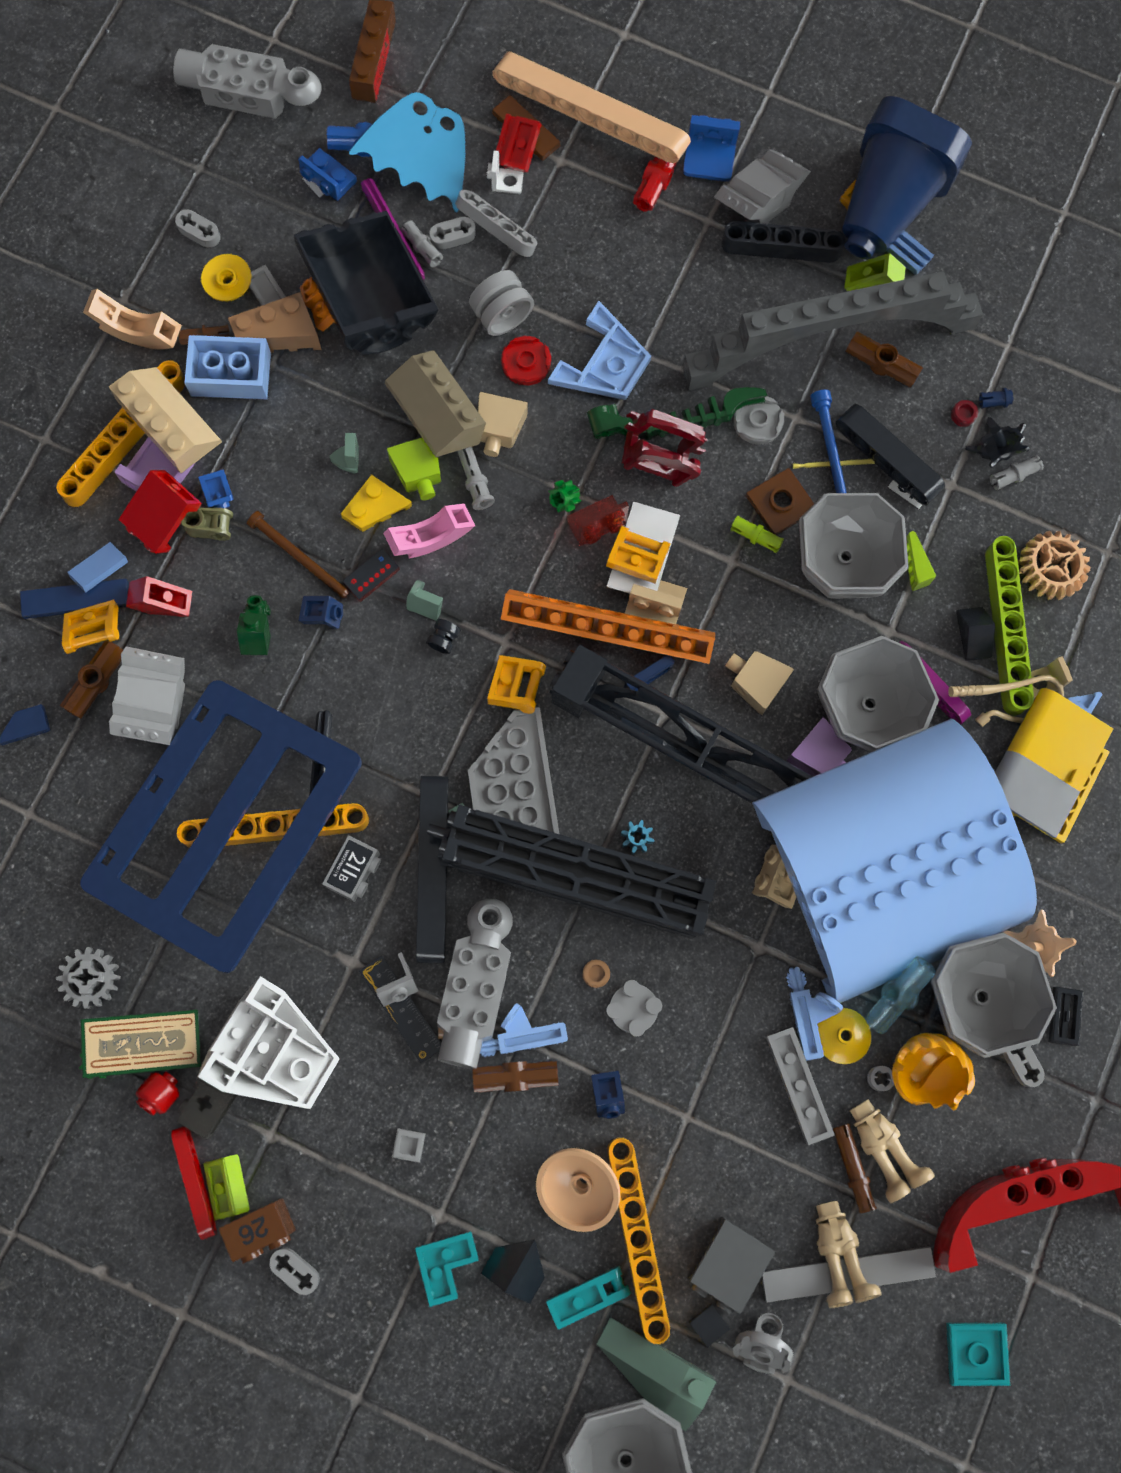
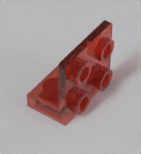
(598, 520)

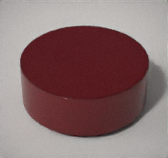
(964, 413)

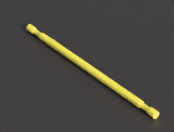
(827, 464)

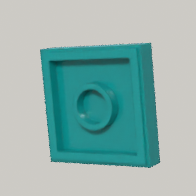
(978, 1354)

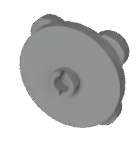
(634, 1008)

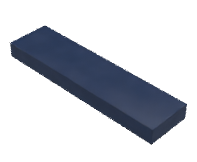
(71, 598)

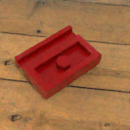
(517, 142)

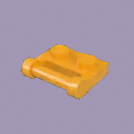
(636, 560)
(90, 620)
(508, 680)

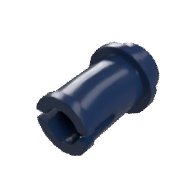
(996, 398)

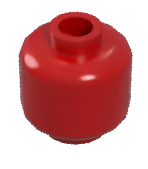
(157, 1093)

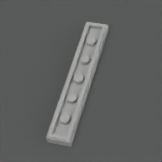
(876, 1269)

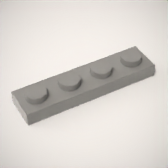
(800, 1086)

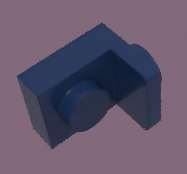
(321, 611)
(608, 1094)

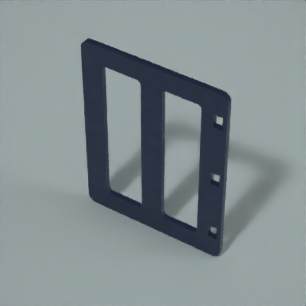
(165, 912)

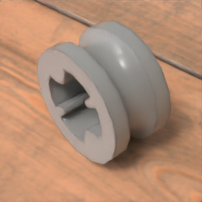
(880, 1087)

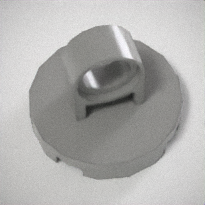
(762, 1350)

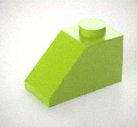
(874, 272)

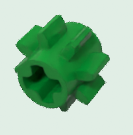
(564, 496)

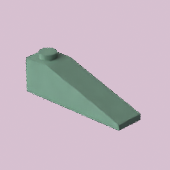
(657, 1373)

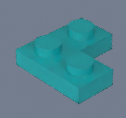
(437, 1262)

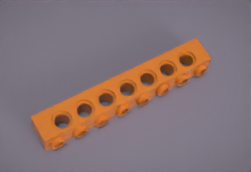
(608, 626)

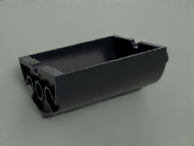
(367, 282)

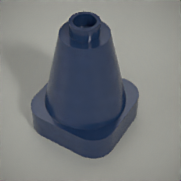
(903, 166)

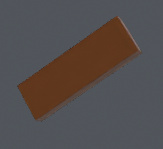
(546, 141)

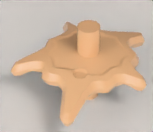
(1043, 940)

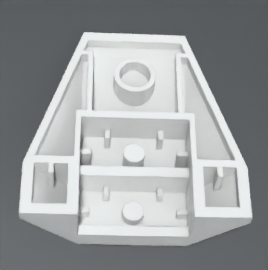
(269, 1050)

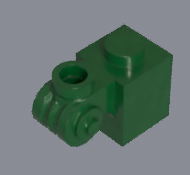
(253, 627)

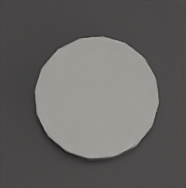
(759, 422)

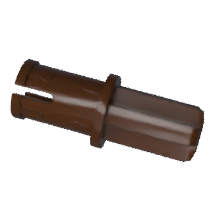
(204, 331)

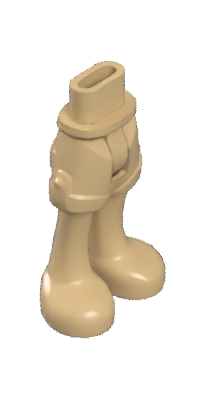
(877, 1136)
(839, 1240)

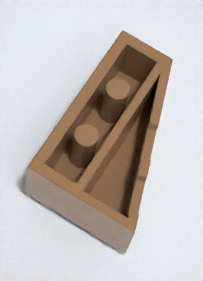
(281, 322)

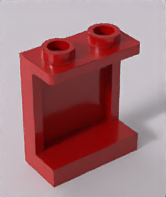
(158, 510)

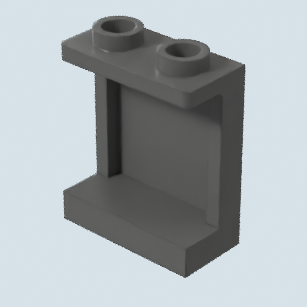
(731, 1267)

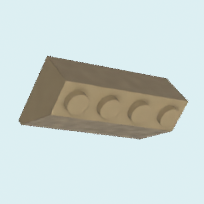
(436, 404)

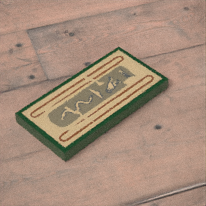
(140, 1043)

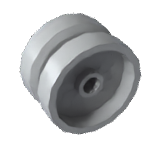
(501, 302)

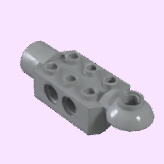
(245, 80)
(475, 985)

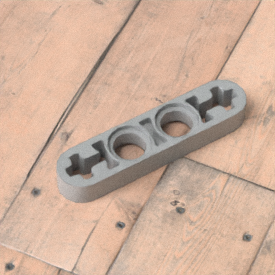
(496, 223)

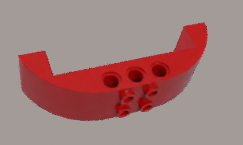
(1029, 1190)

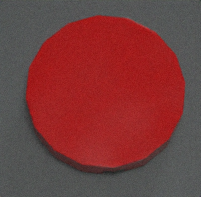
(526, 360)

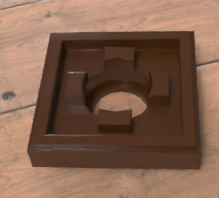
(774, 517)

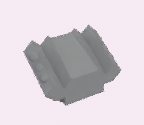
(763, 187)
(148, 696)

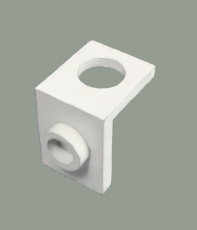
(498, 174)

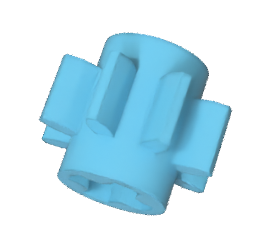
(630, 839)

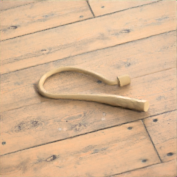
(984, 718)

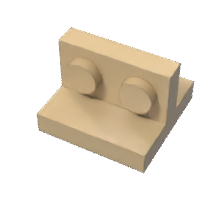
(656, 605)

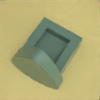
(348, 455)
(423, 601)

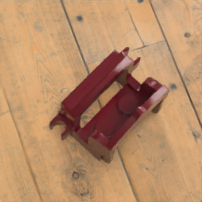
(659, 460)

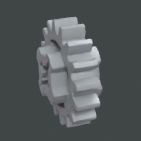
(88, 989)

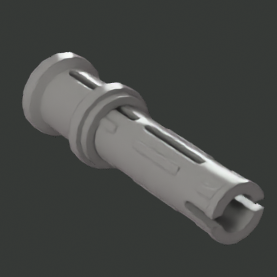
(475, 480)

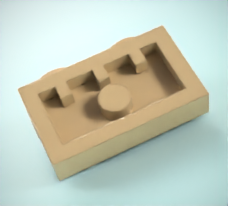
(774, 881)

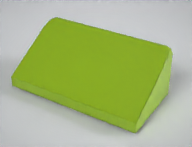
(226, 1187)

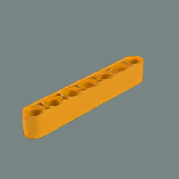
(108, 440)
(261, 821)
(646, 1251)

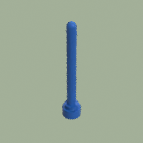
(821, 402)

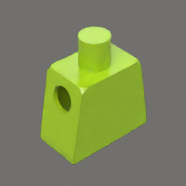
(416, 467)

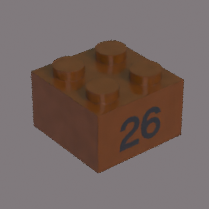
(251, 1233)

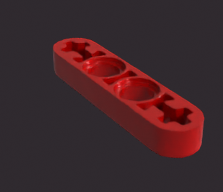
(194, 1182)

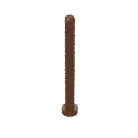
(256, 520)

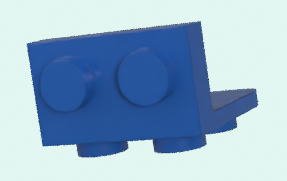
(711, 148)

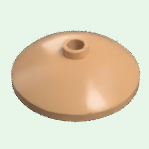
(569, 1200)

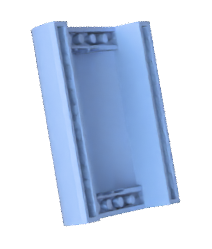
(901, 856)

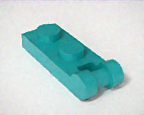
(587, 1298)

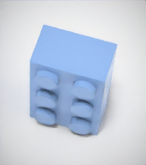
(227, 367)

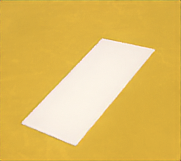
(651, 524)

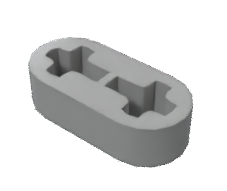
(199, 224)
(452, 233)
(1019, 1070)
(289, 1276)

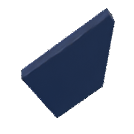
(25, 724)

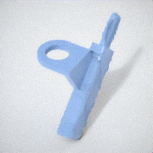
(809, 1012)
(521, 1036)

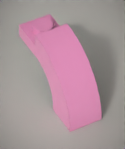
(431, 534)

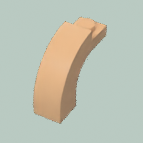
(137, 328)

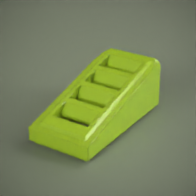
(919, 566)

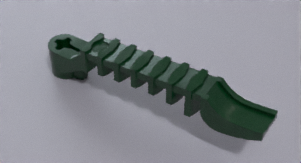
(607, 422)

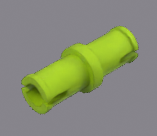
(757, 534)

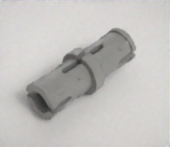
(421, 243)
(1016, 472)

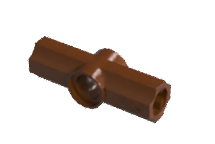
(897, 365)
(82, 693)
(515, 1076)

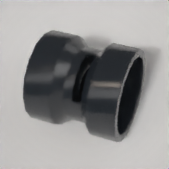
(443, 636)

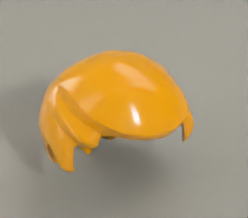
(933, 1071)

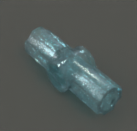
(900, 994)

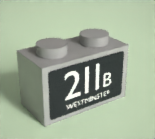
(352, 869)

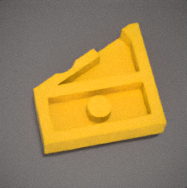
(374, 504)

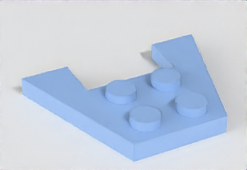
(614, 364)

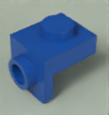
(216, 489)

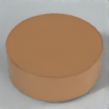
(596, 973)

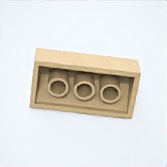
(164, 416)

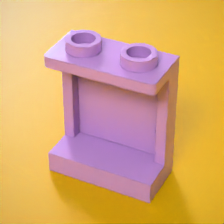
(147, 459)

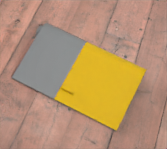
(1050, 760)

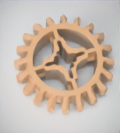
(1054, 550)

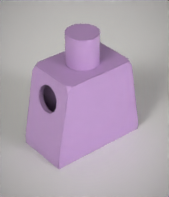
(820, 750)

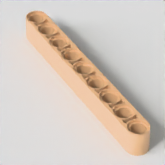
(591, 107)

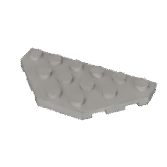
(514, 774)

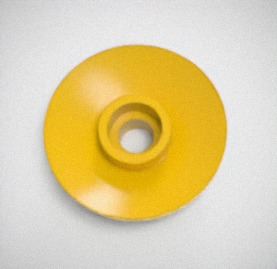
(226, 268)
(835, 1047)

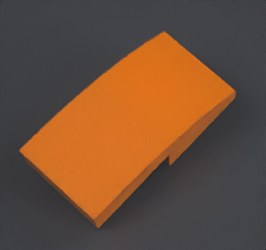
(315, 302)

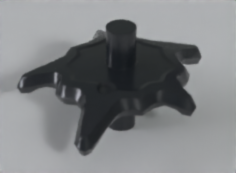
(1000, 443)

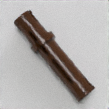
(854, 1169)

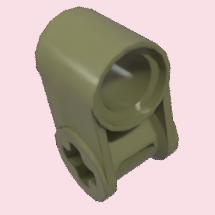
(212, 523)

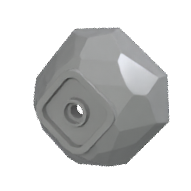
(862, 529)
(890, 679)
(1015, 992)
(631, 1429)

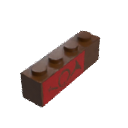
(372, 50)

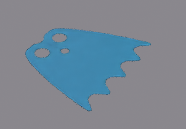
(401, 143)

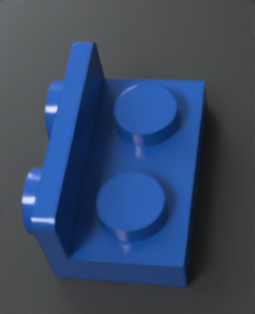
(327, 174)

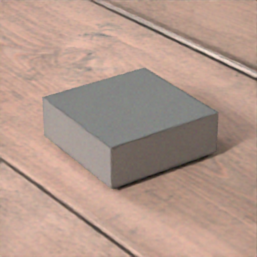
(408, 1145)

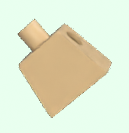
(503, 421)
(758, 679)

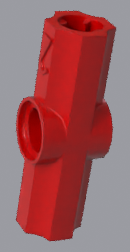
(654, 180)

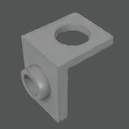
(399, 989)

